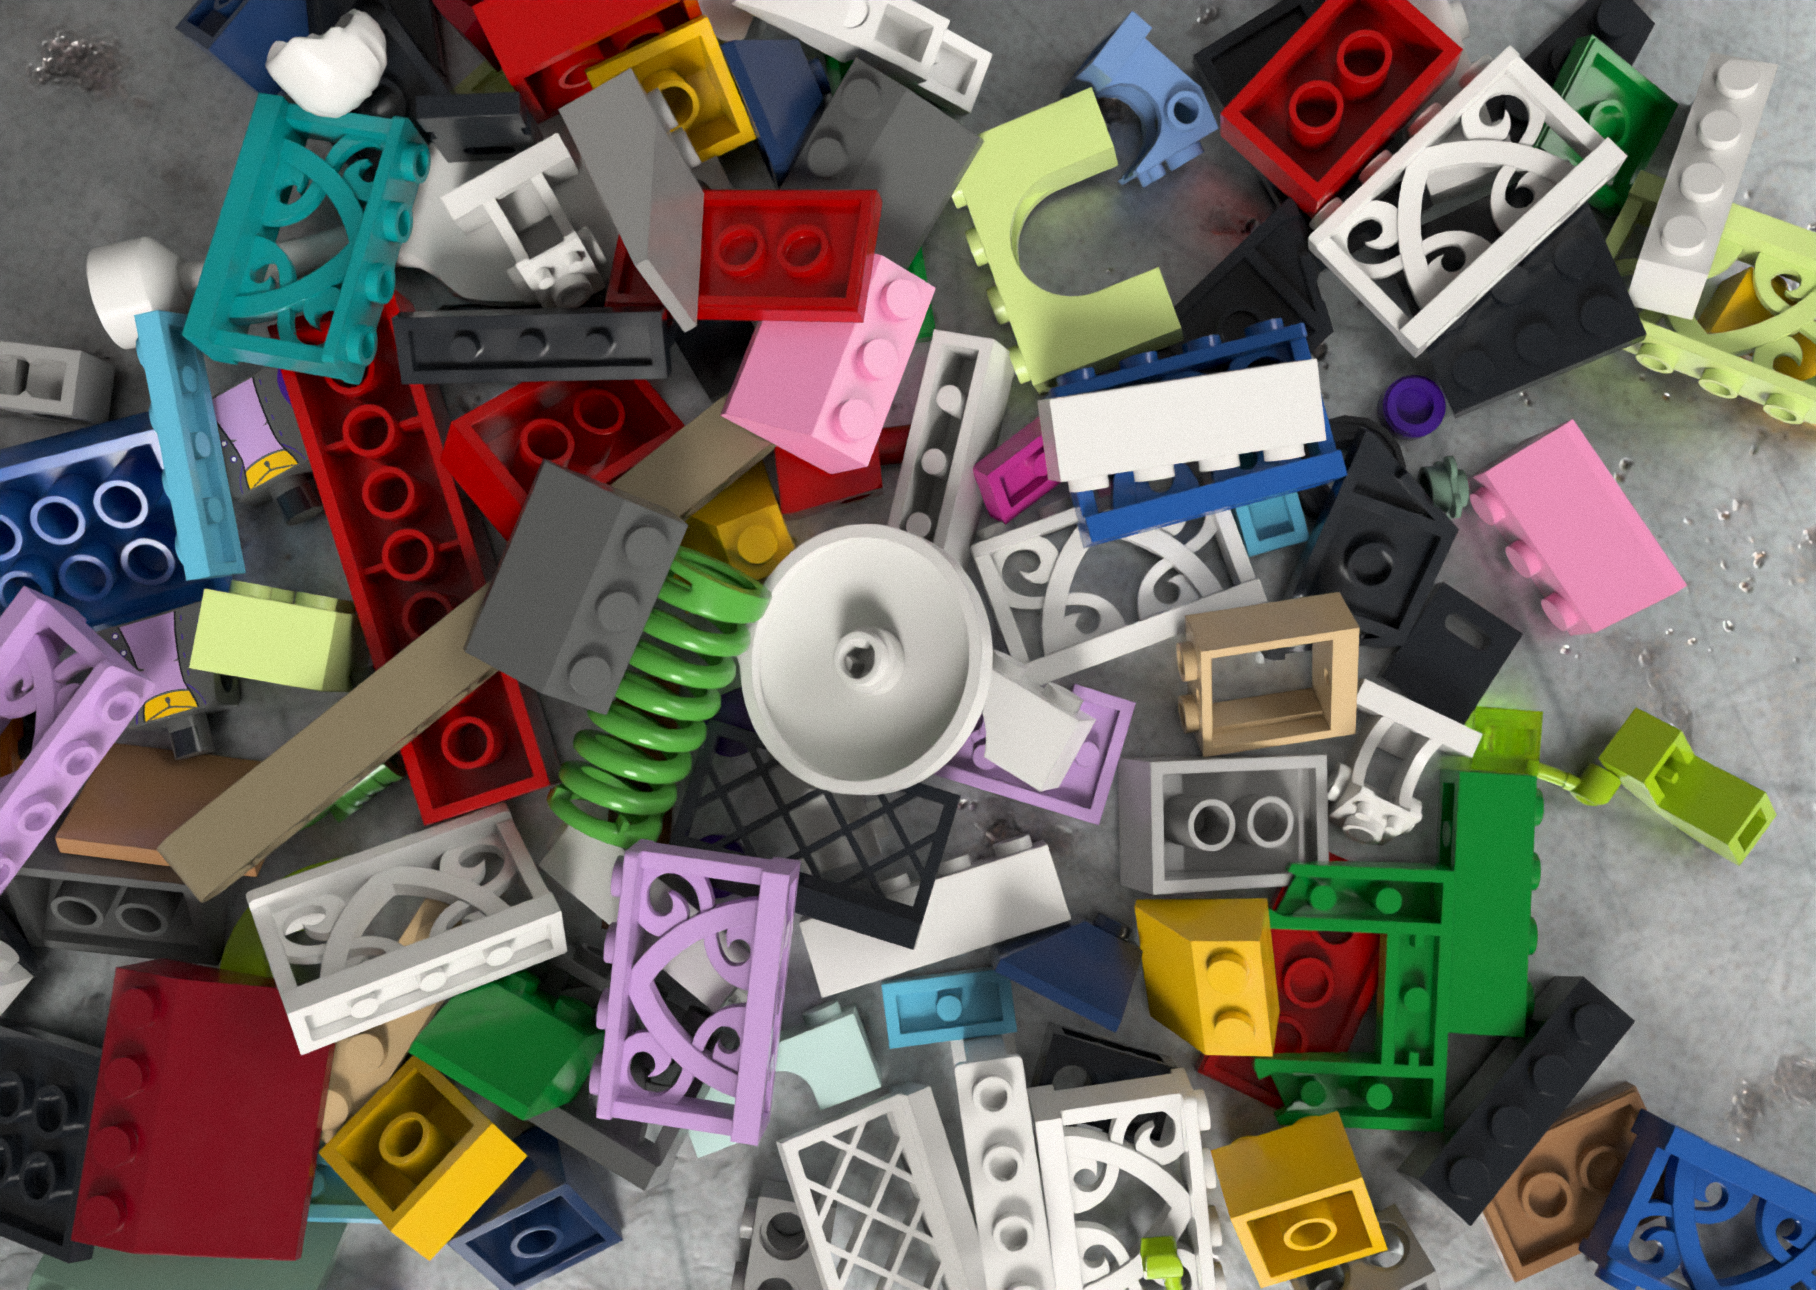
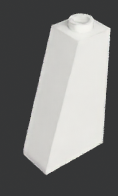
(586, 871)

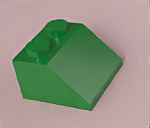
(514, 1044)

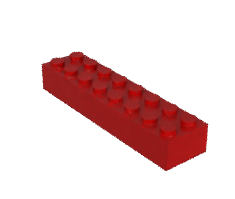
(411, 558)

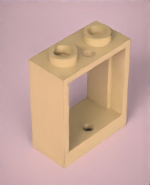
(1274, 718)

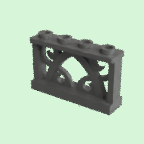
(619, 1142)

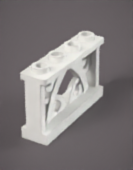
(1555, 185)
(1063, 645)
(346, 894)
(1068, 1149)
(1002, 1164)

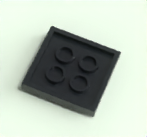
(1539, 320)
(44, 1136)

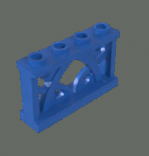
(1141, 509)
(1689, 1171)

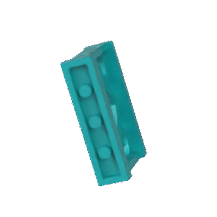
(351, 284)

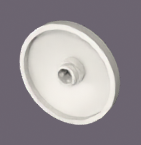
(867, 660)

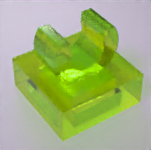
(1508, 740)

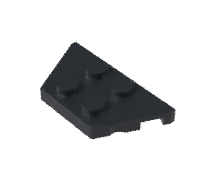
(1258, 281)
(1375, 545)

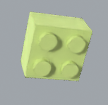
(269, 639)

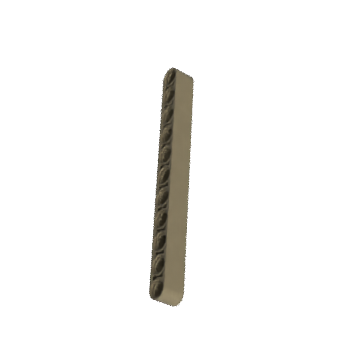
(415, 687)

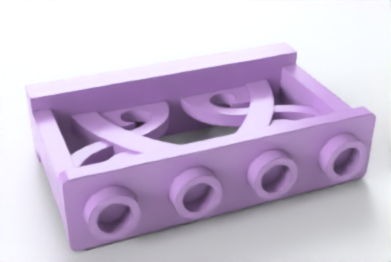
(72, 720)
(740, 1073)

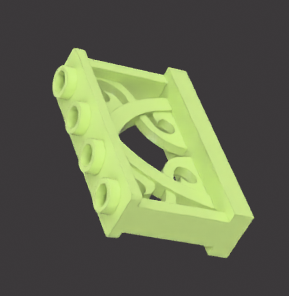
(1773, 250)

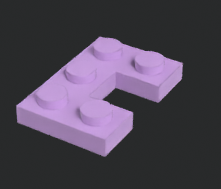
(1088, 778)

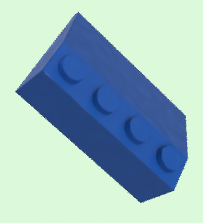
(93, 524)

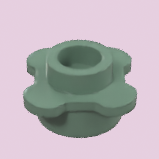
(1445, 486)

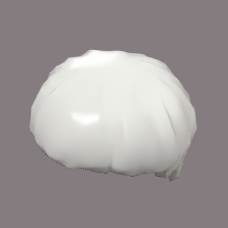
(331, 70)

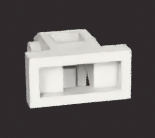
(519, 198)
(1404, 732)

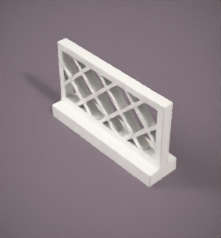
(932, 1178)

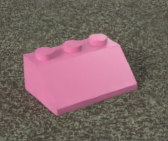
(831, 383)
(1573, 531)

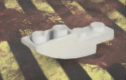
(889, 35)

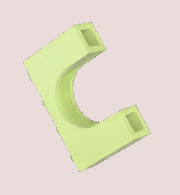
(1001, 187)

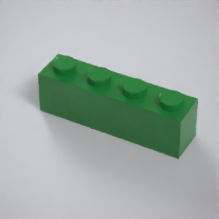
(1489, 841)

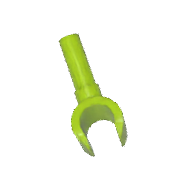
(1593, 787)
(1161, 1261)

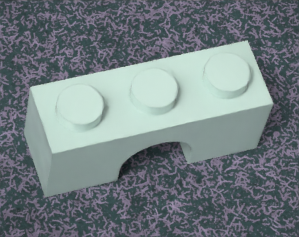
(826, 1051)

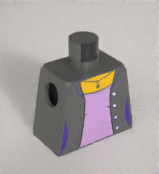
(265, 446)
(182, 695)

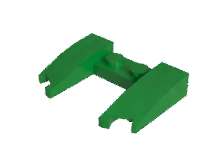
(1406, 1075)

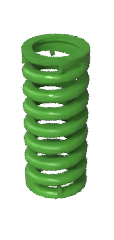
(726, 600)

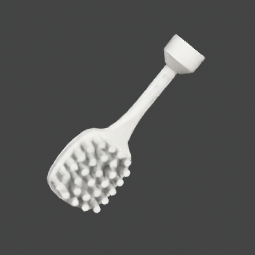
(149, 277)

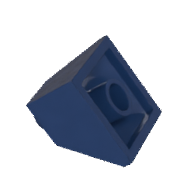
(242, 33)
(780, 97)
(1076, 965)
(539, 1217)

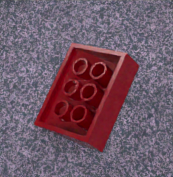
(201, 1118)

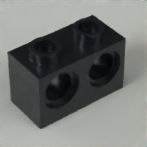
(1104, 1063)

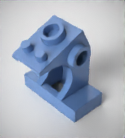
(1153, 86)

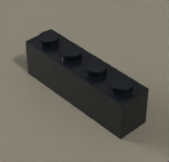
(1515, 1098)

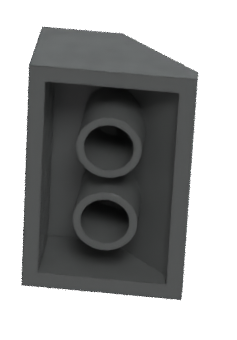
(890, 143)
(575, 587)
(114, 907)

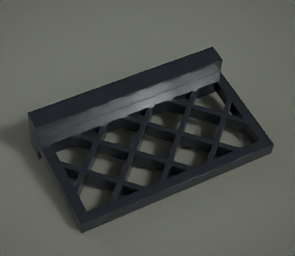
(534, 343)
(816, 896)

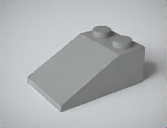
(645, 184)
(1220, 820)

